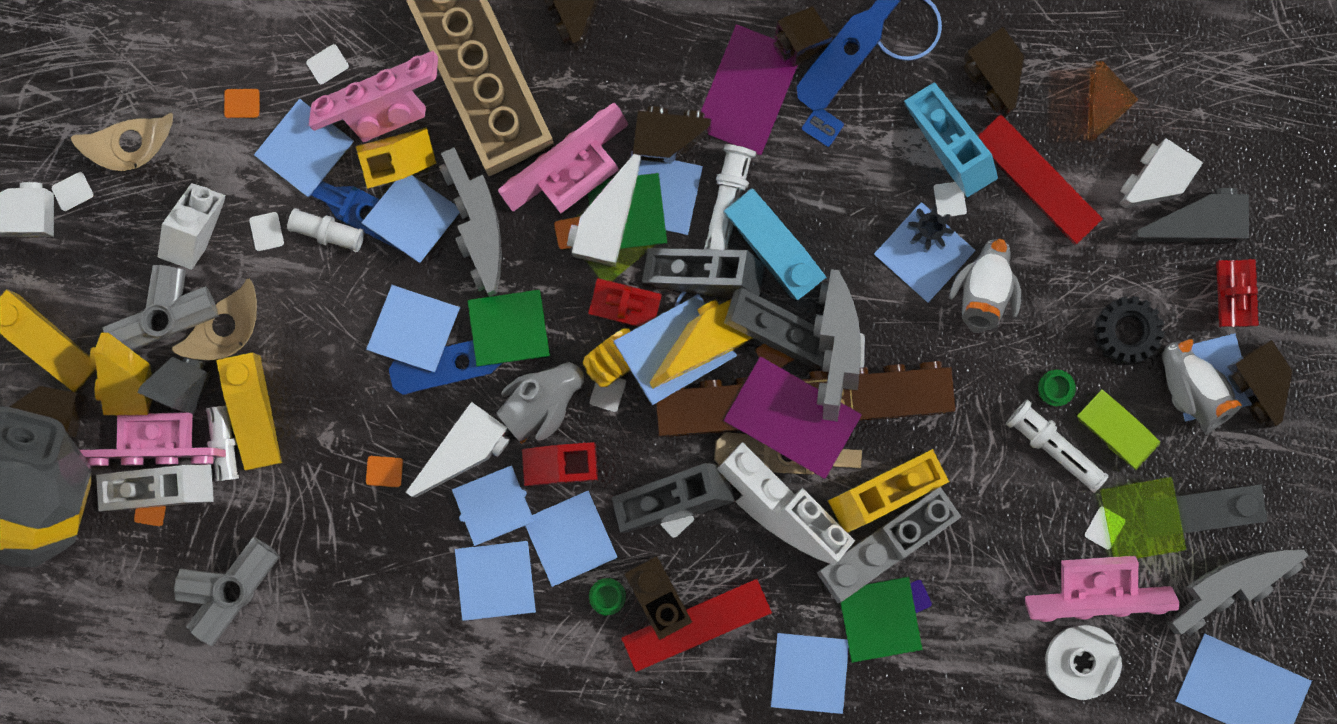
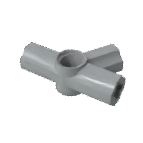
(165, 296)
(210, 590)

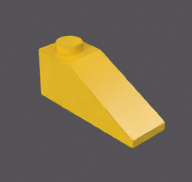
(43, 341)
(700, 343)
(249, 410)
(888, 491)

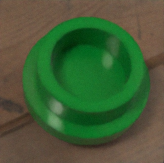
(1056, 388)
(607, 596)

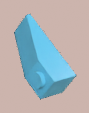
(952, 140)
(774, 245)

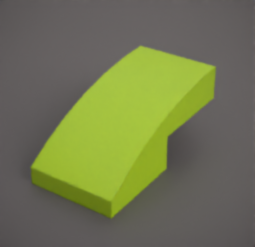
(1118, 429)

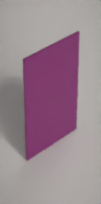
(747, 90)
(786, 417)

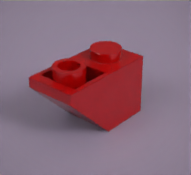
(560, 464)

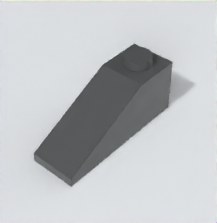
(1212, 219)
(703, 271)
(178, 384)
(673, 498)
(1222, 508)

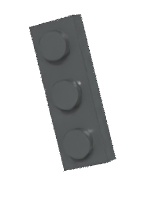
(774, 327)

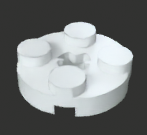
(1093, 681)

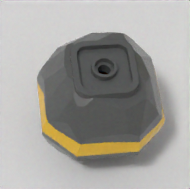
(40, 488)

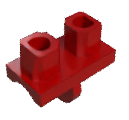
(1237, 293)
(624, 303)

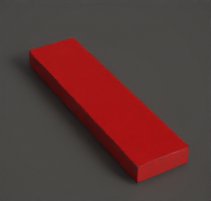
(1039, 180)
(708, 622)

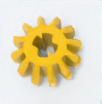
(605, 361)

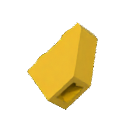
(395, 157)
(119, 377)

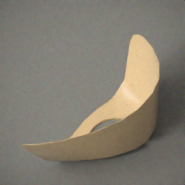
(106, 151)
(206, 345)

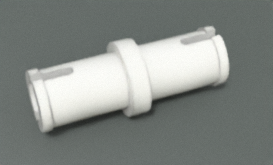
(325, 230)
(222, 438)

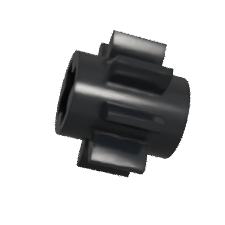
(921, 233)

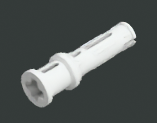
(731, 184)
(1046, 430)

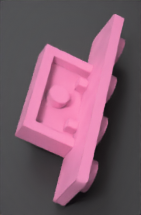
(379, 101)
(571, 166)
(154, 437)
(1100, 588)

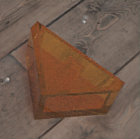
(1107, 99)

